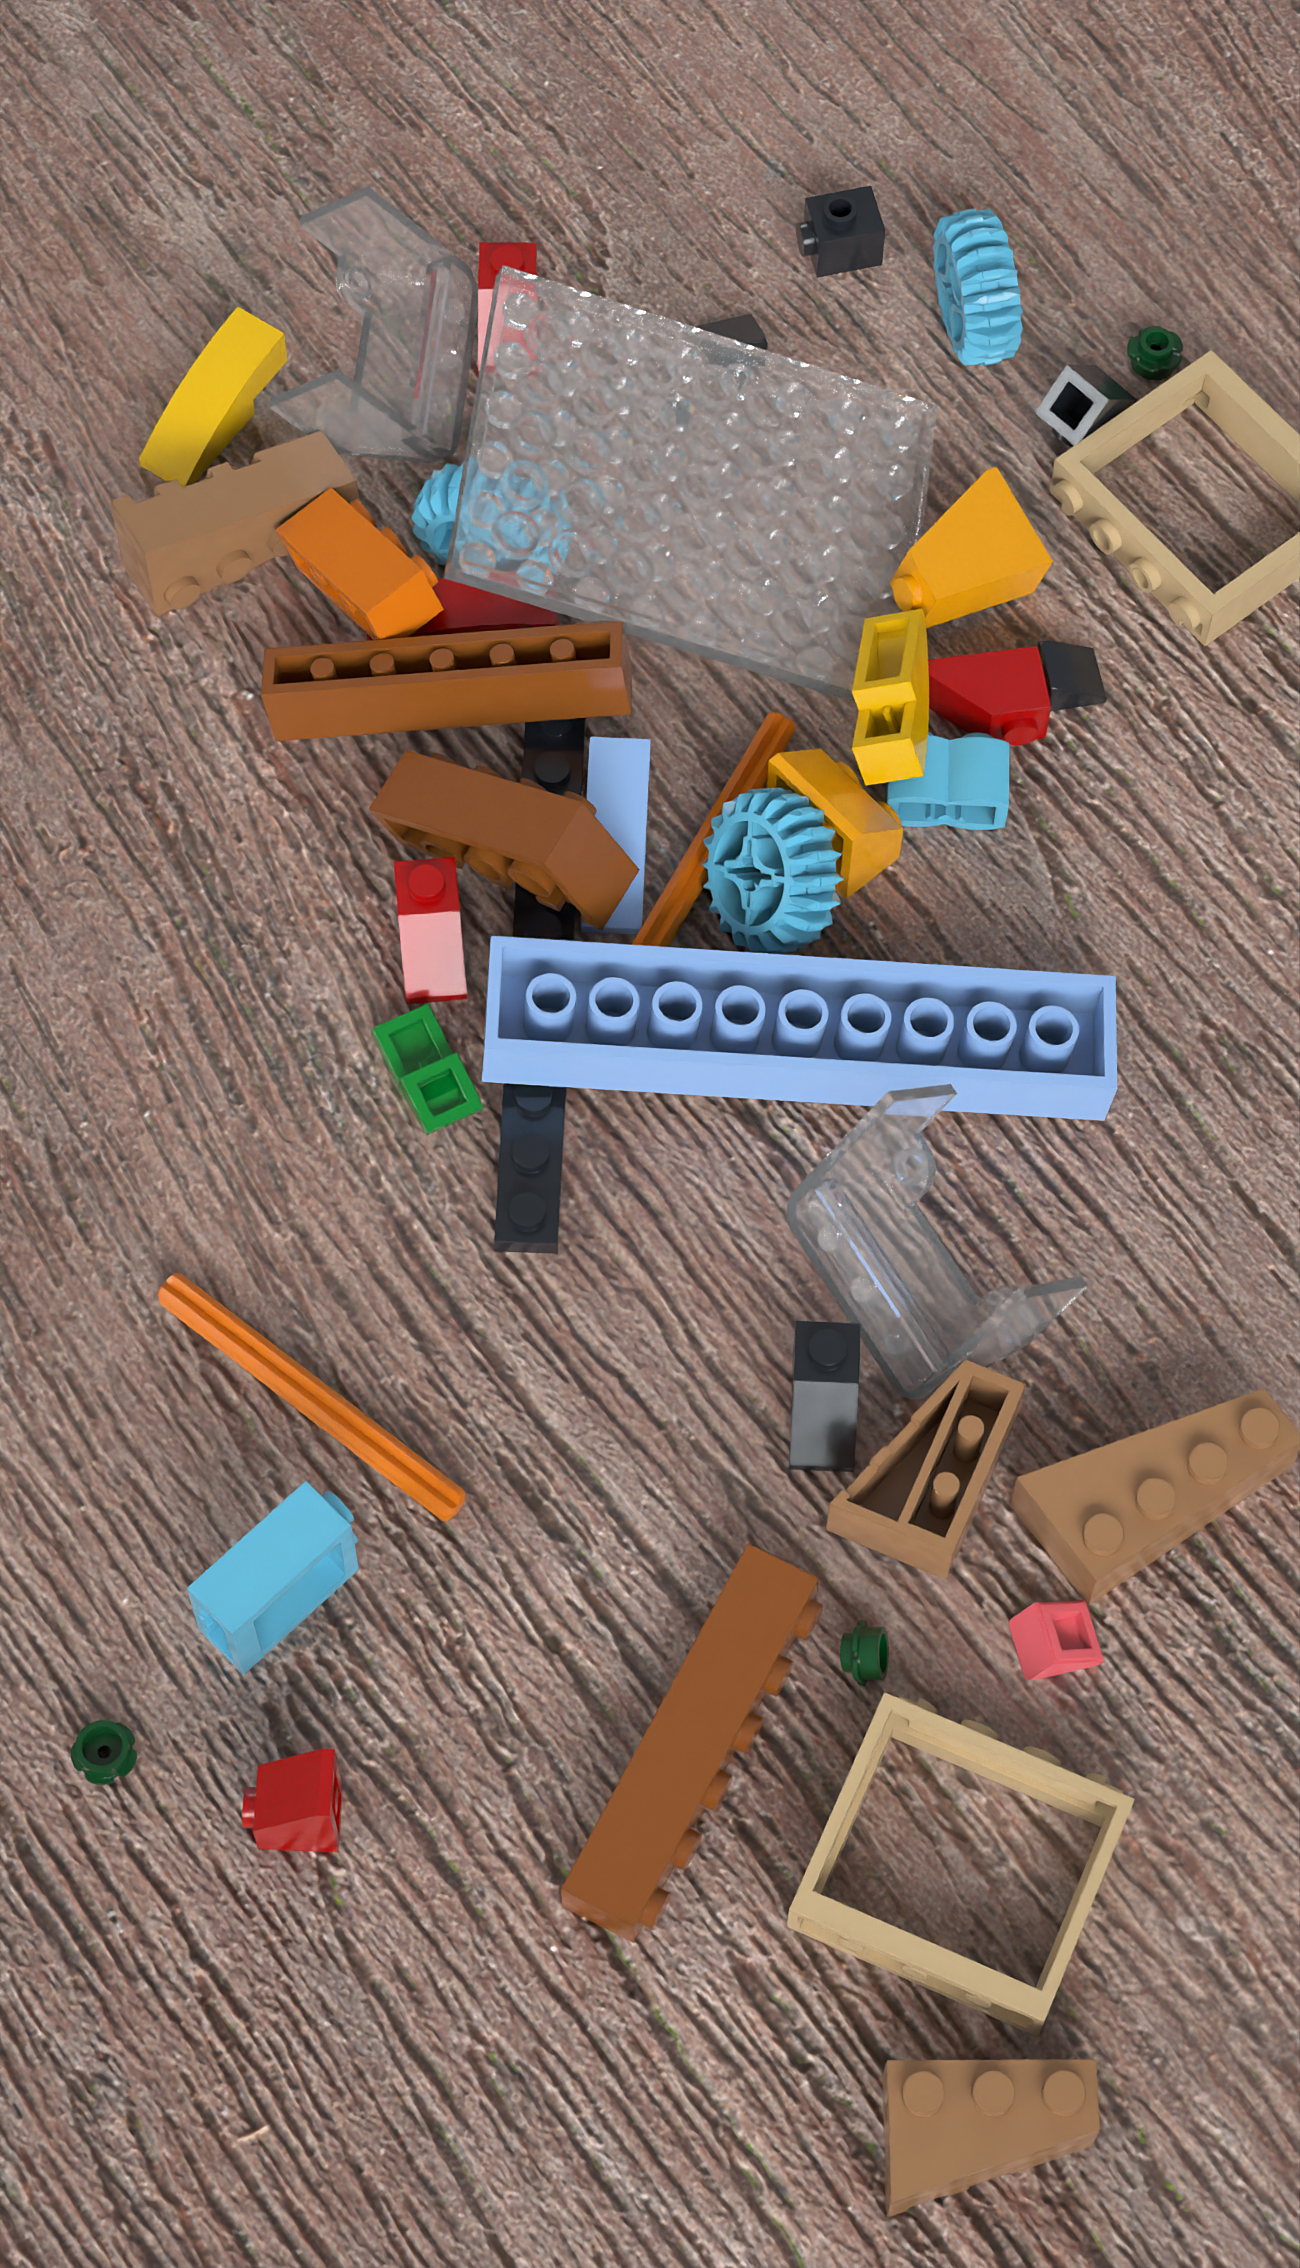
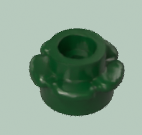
(1152, 363)
(865, 1653)
(97, 1736)

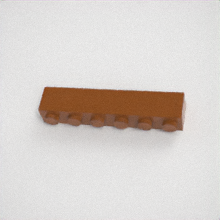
(447, 681)
(690, 1745)

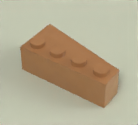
(226, 523)
(1147, 1493)

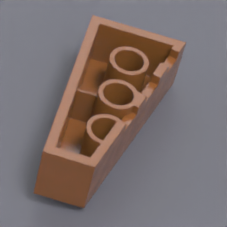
(507, 832)

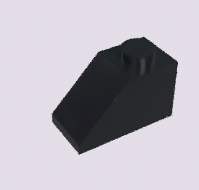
(824, 1396)

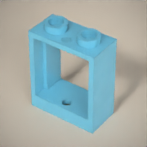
(275, 1576)

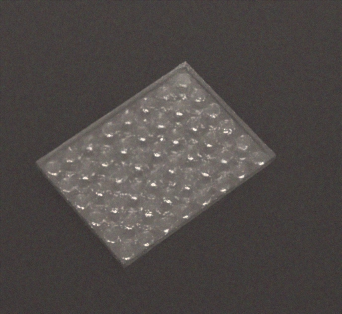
(685, 484)

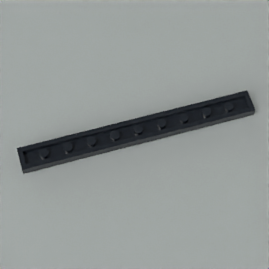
(535, 1114)

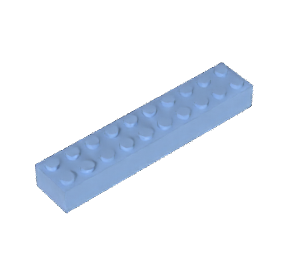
(798, 1027)

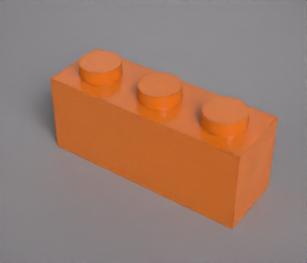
(361, 567)

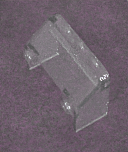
(413, 338)
(890, 1266)

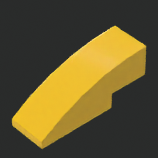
(214, 398)
(892, 698)

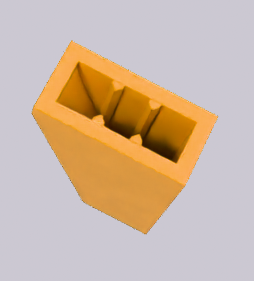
(972, 556)

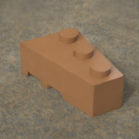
(933, 1475)
(980, 2120)

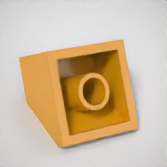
(865, 830)

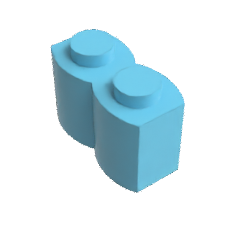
(961, 785)

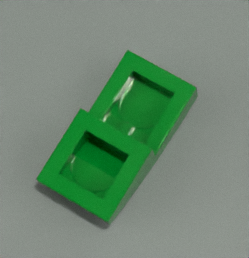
(426, 1069)

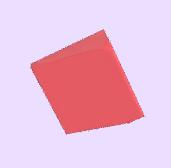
(1055, 1639)

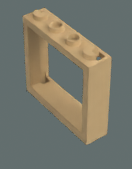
(1149, 562)
(914, 1958)

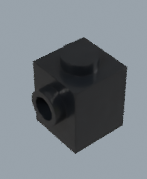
(842, 231)
(1082, 402)

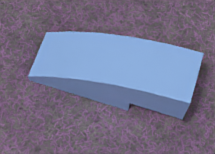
(620, 794)

